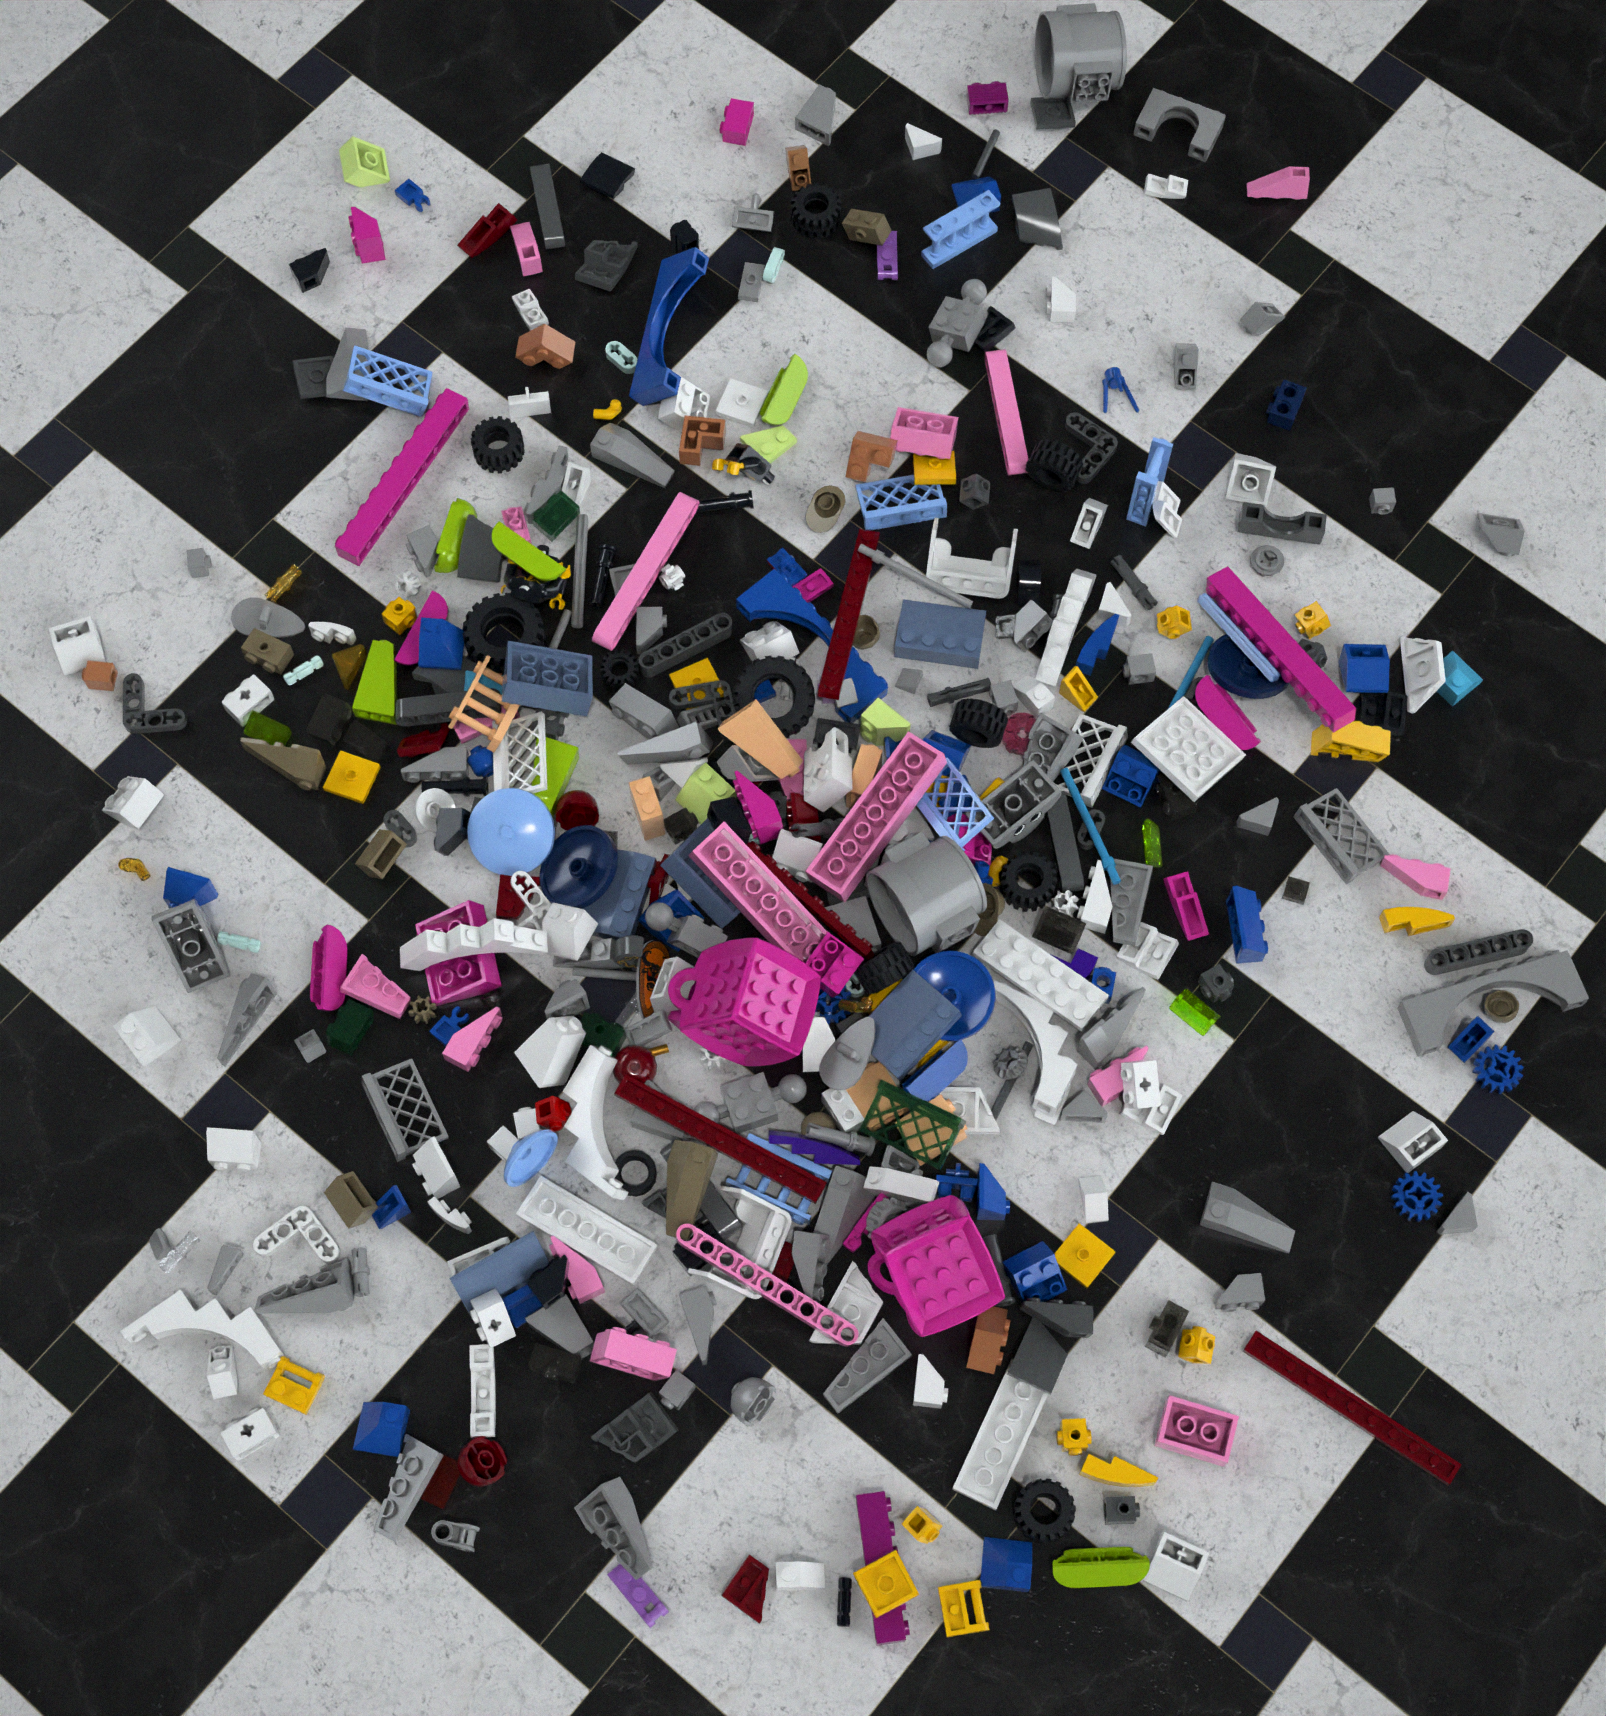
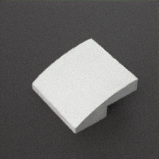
(1165, 509)
(1150, 952)
(1156, 1117)

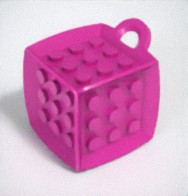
(748, 1002)
(936, 1265)

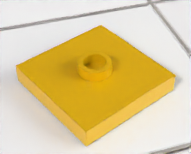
(932, 471)
(695, 674)
(351, 777)
(1083, 1255)
(886, 1584)

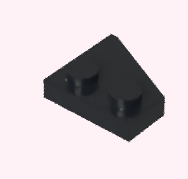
(994, 330)

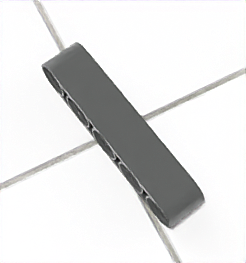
(547, 206)
(681, 653)
(437, 708)
(1064, 846)
(1486, 945)
(714, 1207)

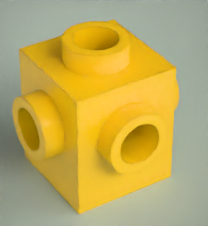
(399, 615)
(1312, 620)
(1174, 622)
(1196, 1345)
(1075, 1428)

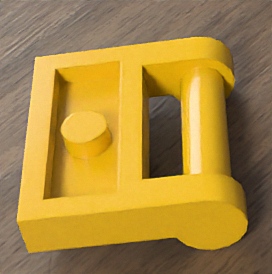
(290, 1392)
(955, 1610)

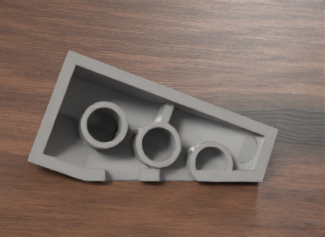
(339, 368)
(625, 451)
(677, 745)
(1051, 745)
(250, 1004)
(1101, 1040)
(842, 1207)
(1238, 1216)
(319, 1293)
(614, 1519)

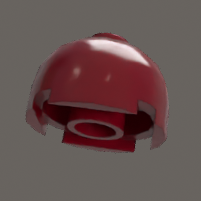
(576, 809)
(636, 1062)
(481, 1462)

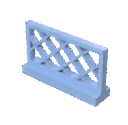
(385, 392)
(904, 512)
(939, 820)

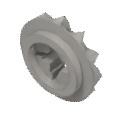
(1270, 553)
(1015, 1068)

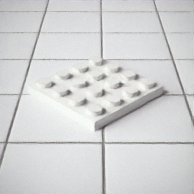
(1188, 748)

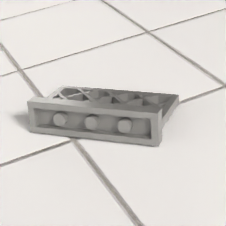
(1328, 842)
(384, 1110)

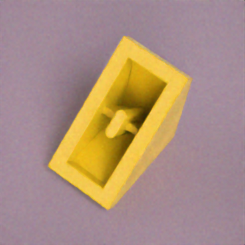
(1077, 689)

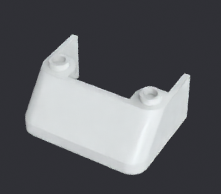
(969, 574)
(759, 1241)

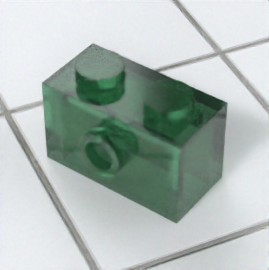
(555, 515)
(349, 1027)
(602, 1033)

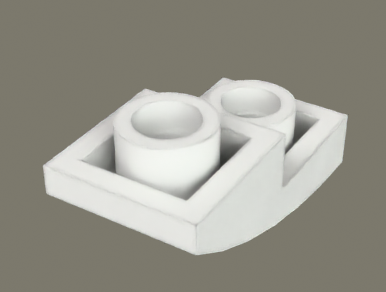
(529, 309)
(327, 631)
(454, 1218)

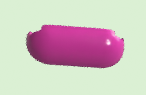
(433, 608)
(1225, 714)
(328, 969)

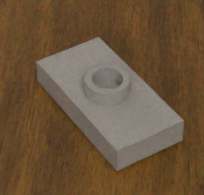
(751, 282)
(648, 1029)
(644, 1313)

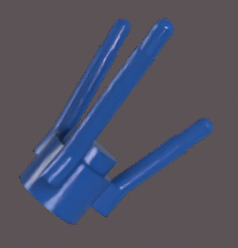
(1115, 380)

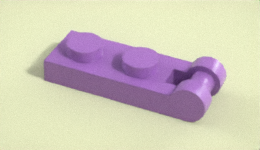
(887, 258)
(638, 1594)

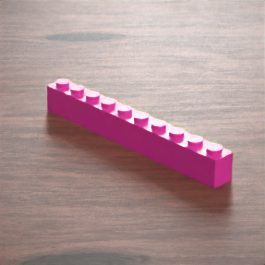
(401, 477)
(1281, 650)

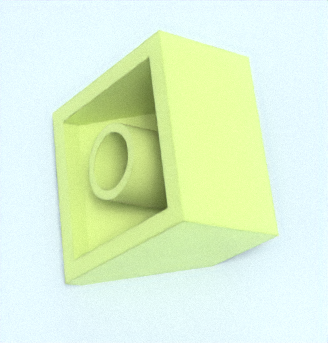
(363, 163)
(882, 721)
(701, 789)

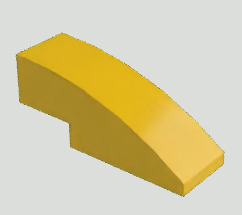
(1414, 920)
(1116, 1473)

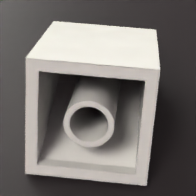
(552, 1050)

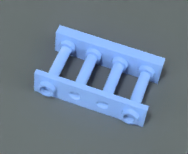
(960, 229)
(1147, 482)
(797, 1215)

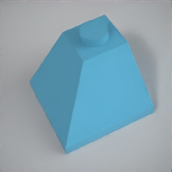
(1459, 679)

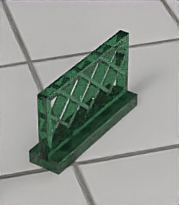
(920, 1106)

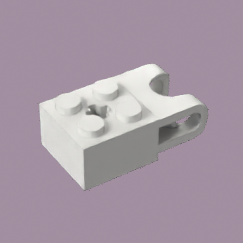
(827, 771)

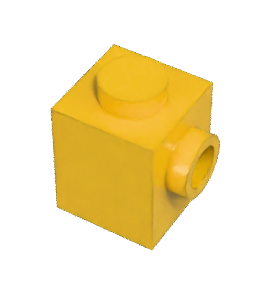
(922, 1525)

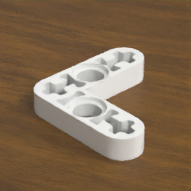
(537, 909)
(304, 1228)

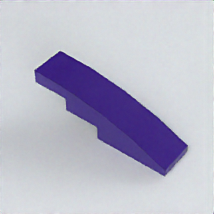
(822, 1151)

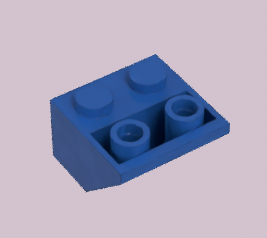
(1365, 668)
(1131, 776)
(1035, 1273)

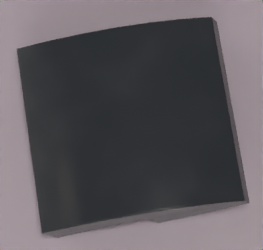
(607, 175)
(1384, 710)

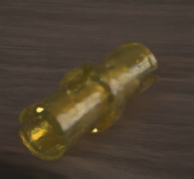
(283, 583)

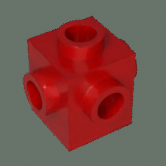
(552, 1113)

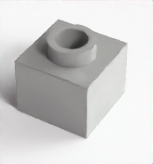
(1382, 500)
(198, 562)

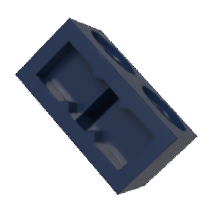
(1285, 404)

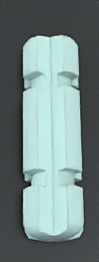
(303, 670)
(239, 941)

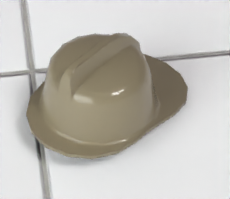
(825, 508)
(994, 908)

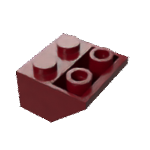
(801, 812)

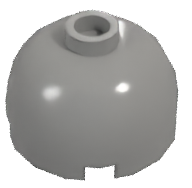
(751, 1400)

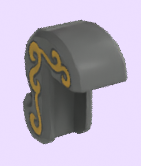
(628, 951)

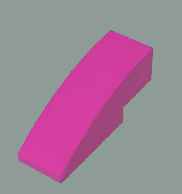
(1186, 905)

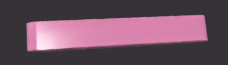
(1006, 411)

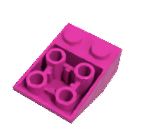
(758, 809)

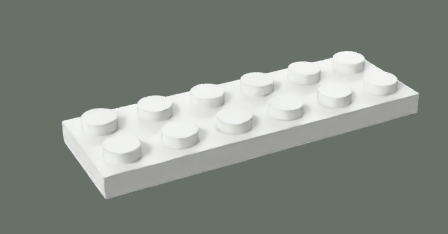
(1040, 975)
(587, 1230)
(1000, 1441)

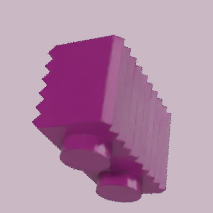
(987, 98)

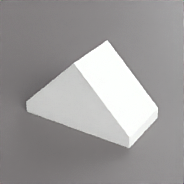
(921, 142)
(576, 482)
(1113, 604)
(682, 770)
(1094, 1199)

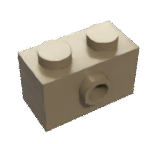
(866, 227)
(267, 651)
(380, 854)
(350, 1199)

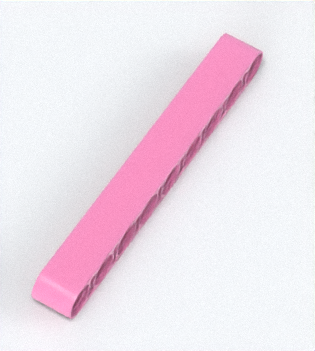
(645, 571)
(778, 1285)

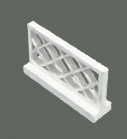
(502, 756)
(1104, 761)

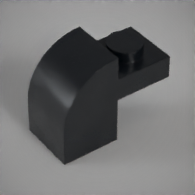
(1029, 581)

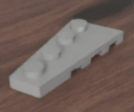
(1129, 900)
(869, 1365)
(411, 1478)

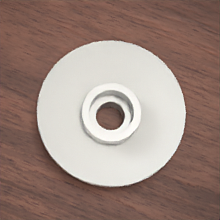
(432, 798)

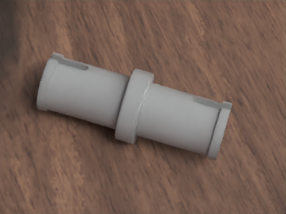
(360, 1272)

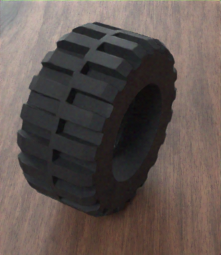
(495, 612)
(782, 669)

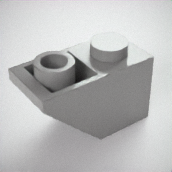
(1185, 365)
(424, 546)
(1030, 625)
(1243, 1292)

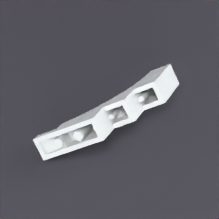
(591, 1153)
(179, 1316)

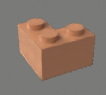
(546, 345)
(700, 434)
(869, 450)
(988, 1337)

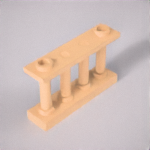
(503, 720)

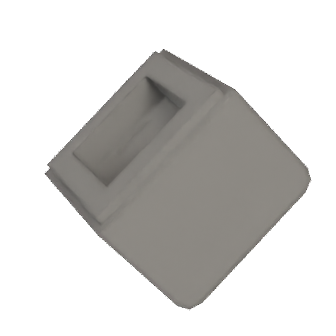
(909, 680)
(848, 694)
(310, 1046)
(159, 1244)

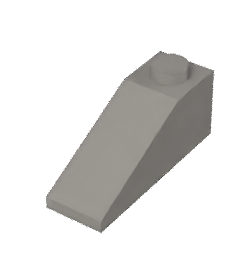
(699, 1314)

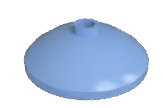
(529, 1156)

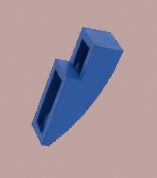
(1097, 645)

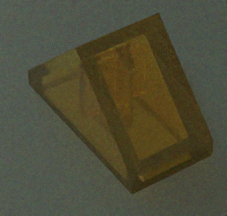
(349, 662)

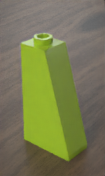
(378, 685)
(561, 762)

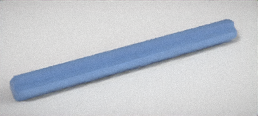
(1239, 637)

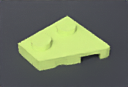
(770, 442)

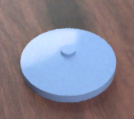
(511, 831)

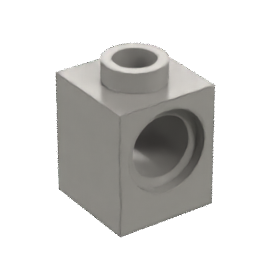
(1139, 669)
(1004, 697)
(676, 1391)

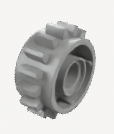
(884, 1212)

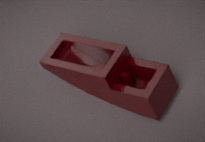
(487, 231)

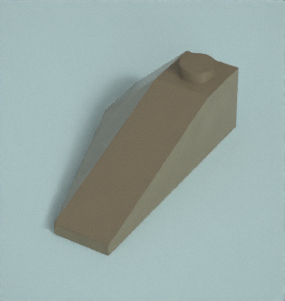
(298, 763)
(687, 1180)

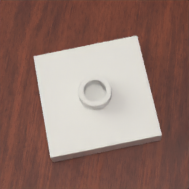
(741, 402)

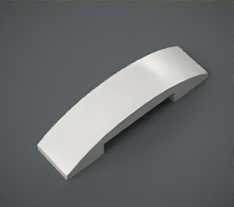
(482, 1391)

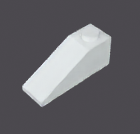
(900, 1185)

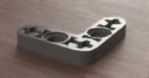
(1097, 444)
(711, 697)
(139, 711)

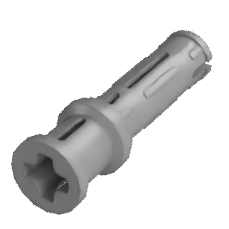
(850, 1140)

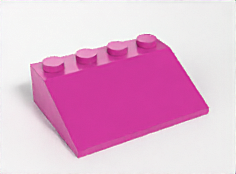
(464, 975)

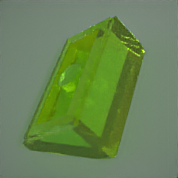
(266, 729)
(1152, 844)
(1194, 1012)

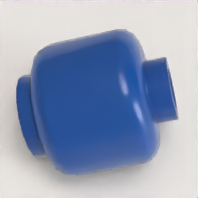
(481, 761)

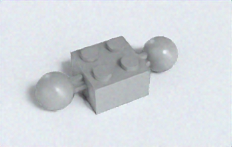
(957, 323)
(687, 932)
(751, 1102)

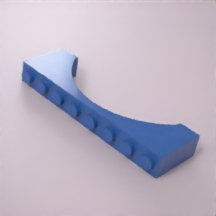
(676, 275)
(777, 599)

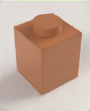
(100, 675)

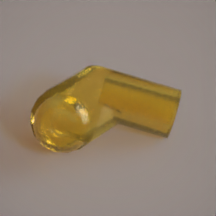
(136, 866)
(856, 1007)

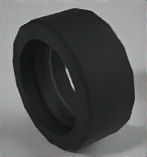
(652, 1174)

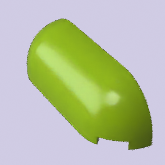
(785, 392)
(451, 536)
(525, 554)
(1100, 1567)

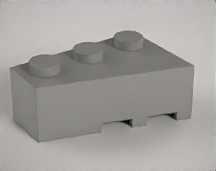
(642, 712)

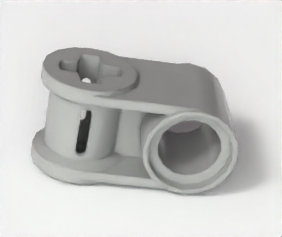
(457, 1535)

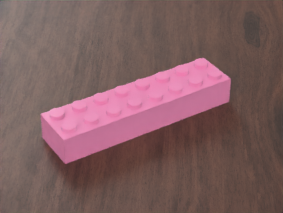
(876, 816)
(758, 893)

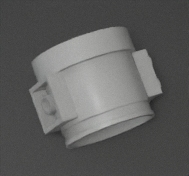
(1080, 53)
(926, 893)

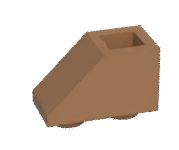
(798, 166)

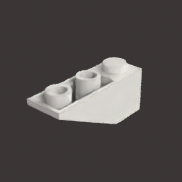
(1098, 902)

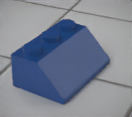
(1246, 925)

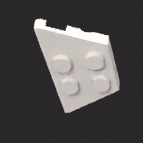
(1422, 670)
(973, 1108)
(853, 1302)

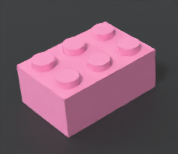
(924, 433)
(633, 1354)
(1196, 1431)

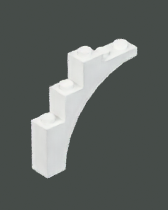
(1065, 626)
(466, 940)
(1048, 1039)

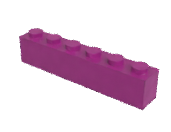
(876, 1543)

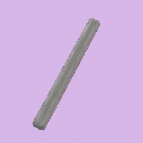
(579, 571)

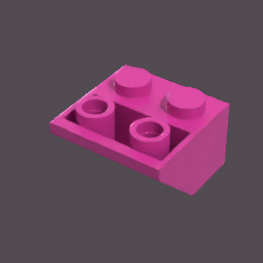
(366, 236)
(978, 847)
(834, 963)

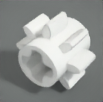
(672, 577)
(407, 583)
(1069, 900)
(715, 1062)

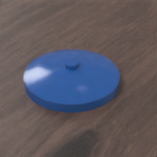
(965, 985)

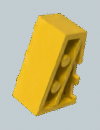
(1354, 739)

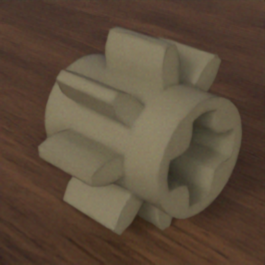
(424, 1015)

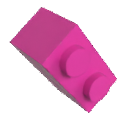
(737, 121)

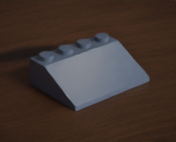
(940, 634)
(547, 678)
(696, 882)
(625, 898)
(910, 1024)
(504, 1270)

